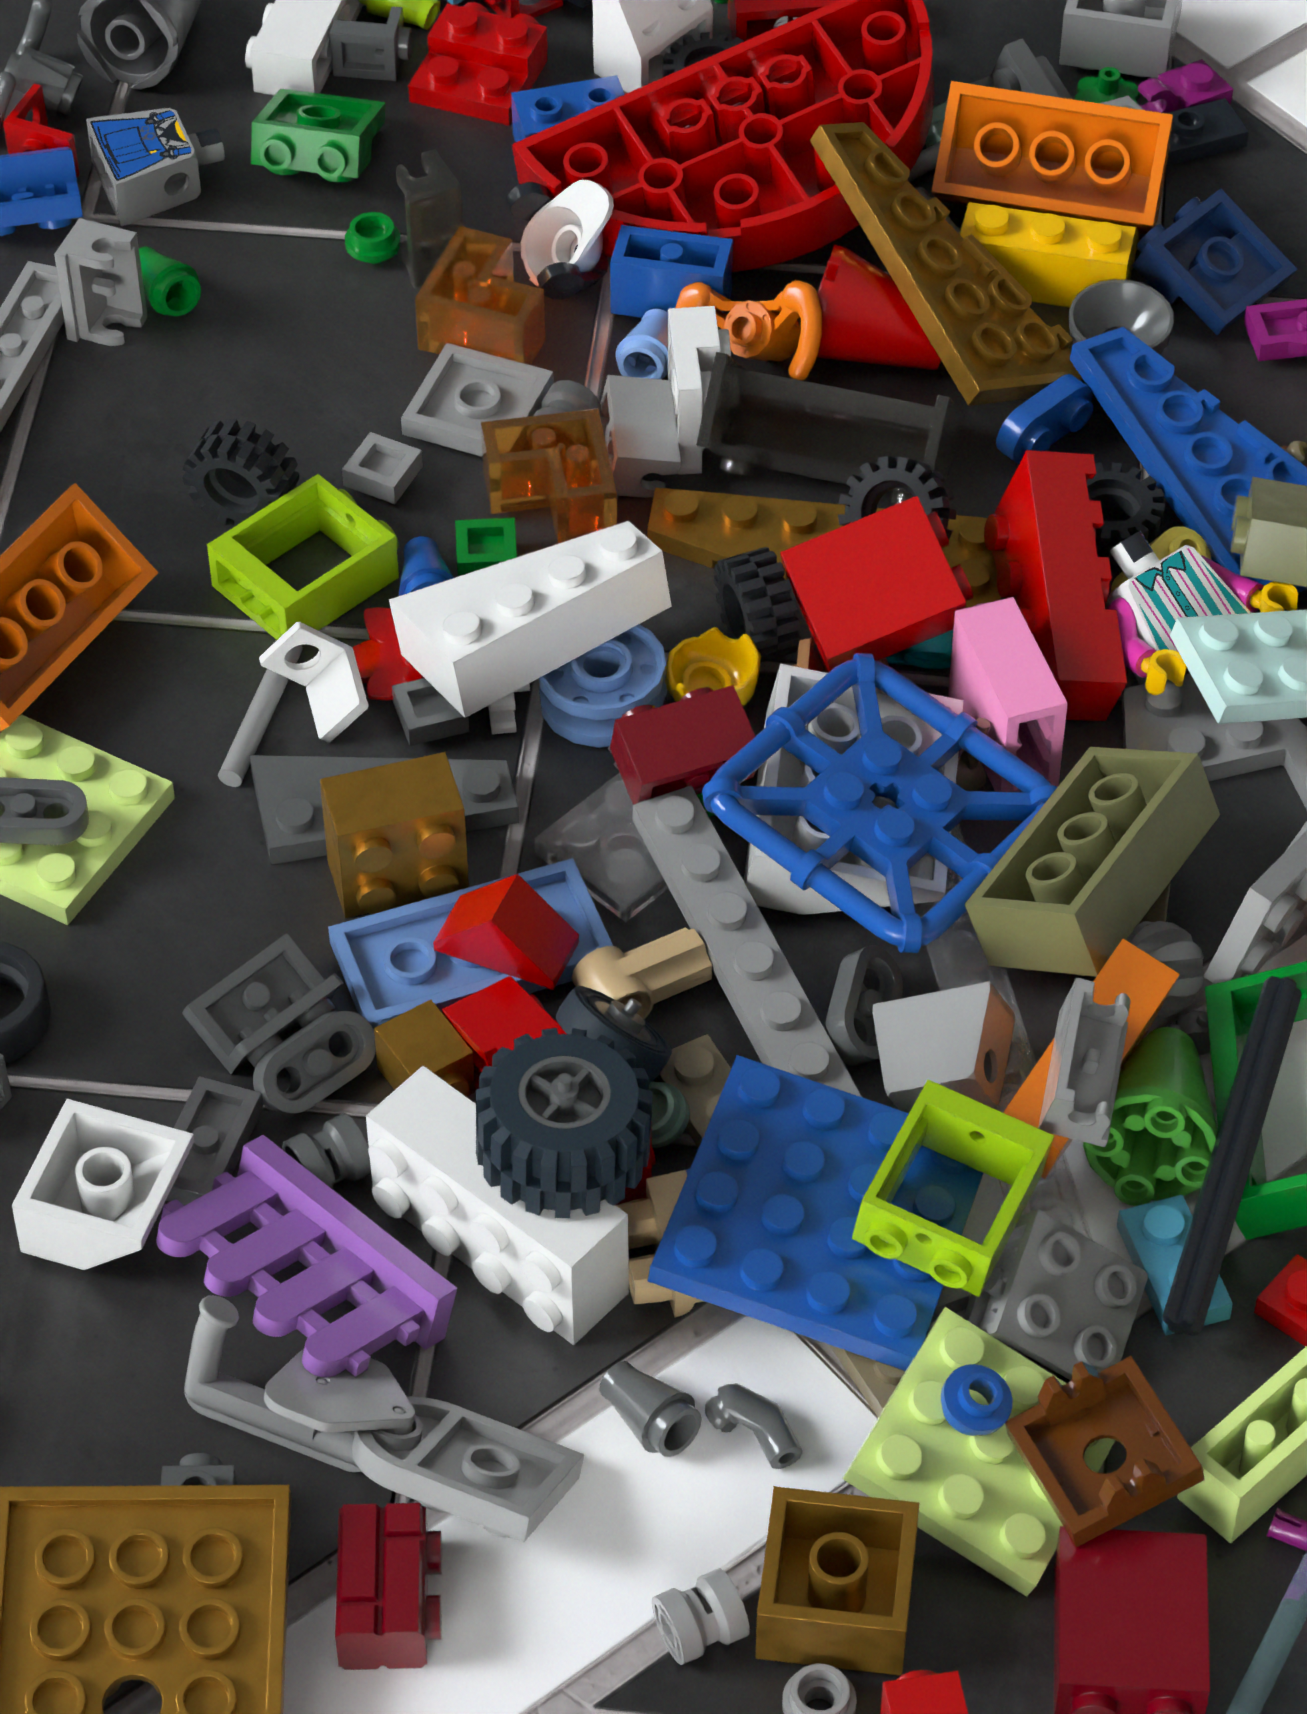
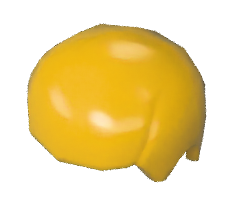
(714, 663)

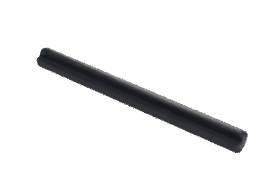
(1232, 1157)

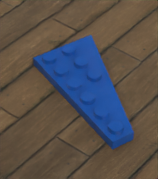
(1182, 437)

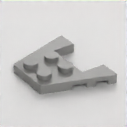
(1184, 723)

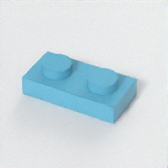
(1155, 1241)

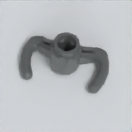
(31, 66)

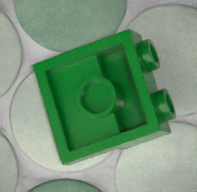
(316, 134)

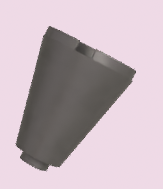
(134, 37)

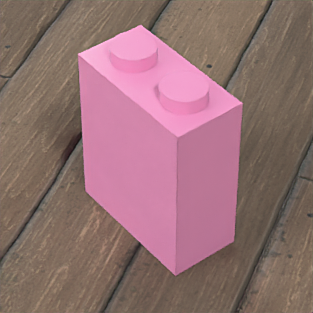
(1009, 684)

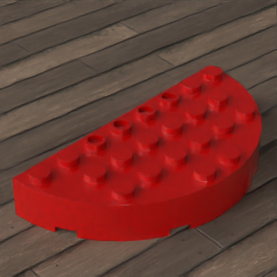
(730, 136)

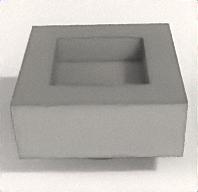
(382, 467)

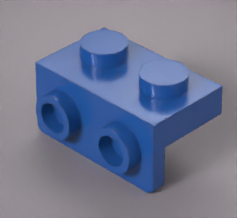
(38, 189)

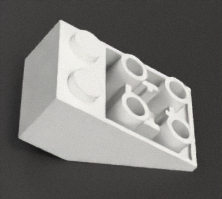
(636, 34)

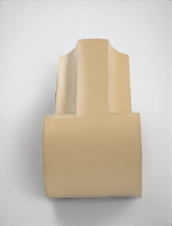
(648, 971)

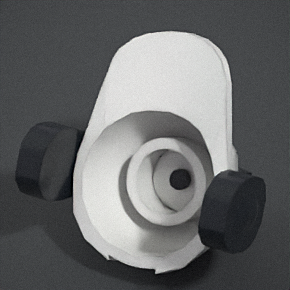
(563, 236)

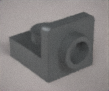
(371, 48)

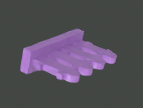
(336, 1242)

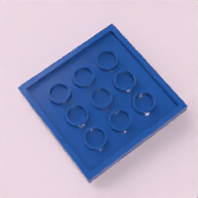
(776, 1211)

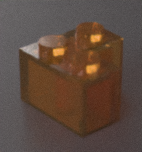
(476, 302)
(551, 464)

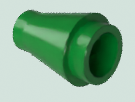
(168, 283)

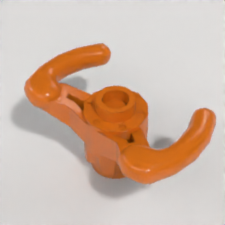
(767, 327)

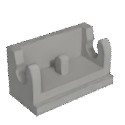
(100, 282)
(639, 432)
(1085, 1066)

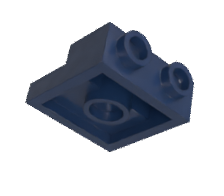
(1212, 261)

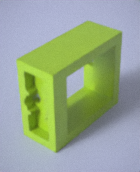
(242, 553)
(948, 1125)

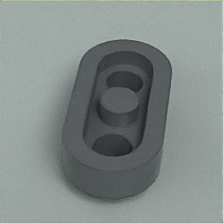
(41, 811)
(862, 980)
(310, 1063)

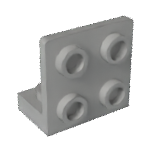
(1059, 1297)

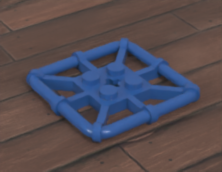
(844, 795)

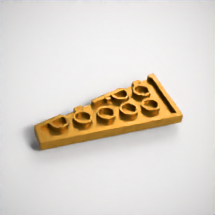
(952, 284)
(723, 525)

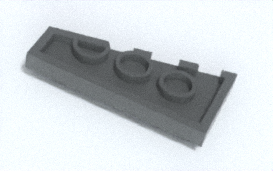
(292, 800)

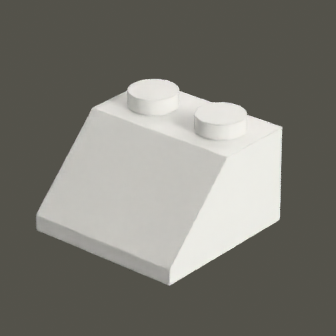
(97, 1185)

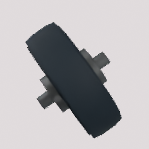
(603, 1015)

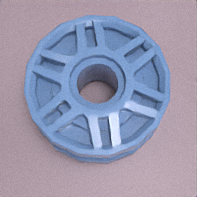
(602, 685)

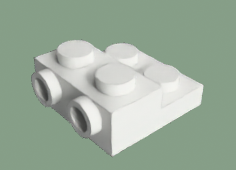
(691, 355)

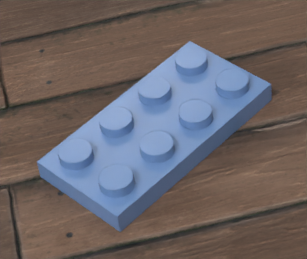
(392, 956)

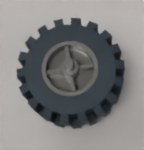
(563, 1122)

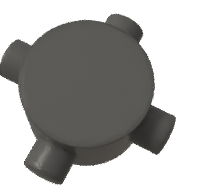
(1196, 1026)

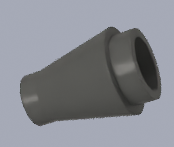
(653, 1410)

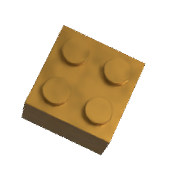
(394, 834)
(837, 1580)

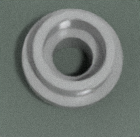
(819, 1682)

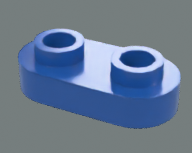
(1046, 417)

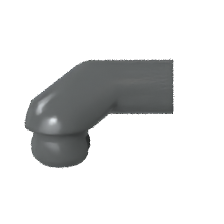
(762, 1416)

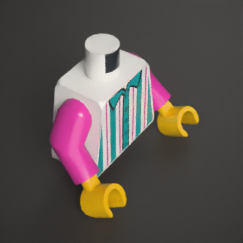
(1176, 588)

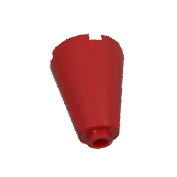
(868, 317)

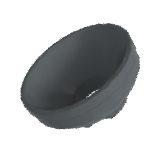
(1122, 304)

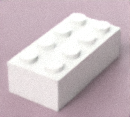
(428, 1173)

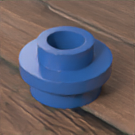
(965, 1413)

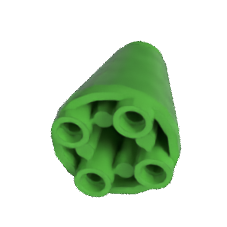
(1159, 1122)

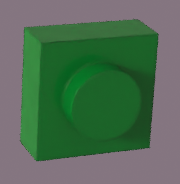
(484, 543)

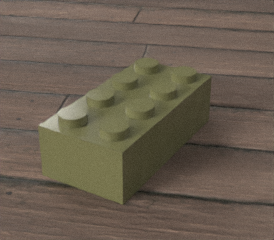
(1093, 860)

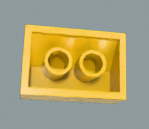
(1050, 252)

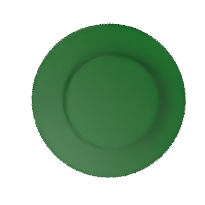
(372, 238)

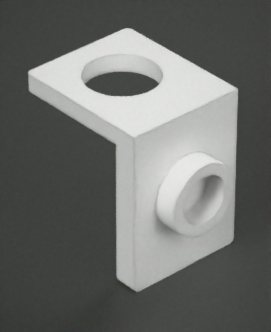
(329, 678)

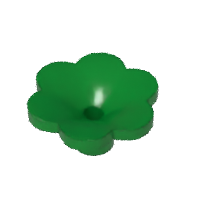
(1106, 87)

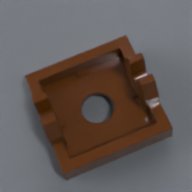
(1095, 1407)

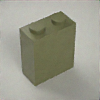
(1272, 531)

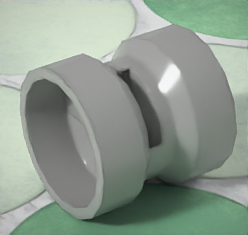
(700, 1616)

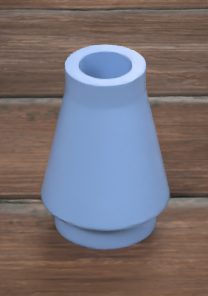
(645, 348)

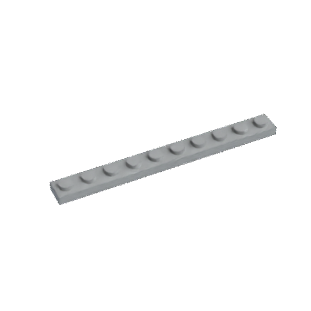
(744, 950)

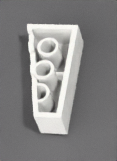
(529, 614)

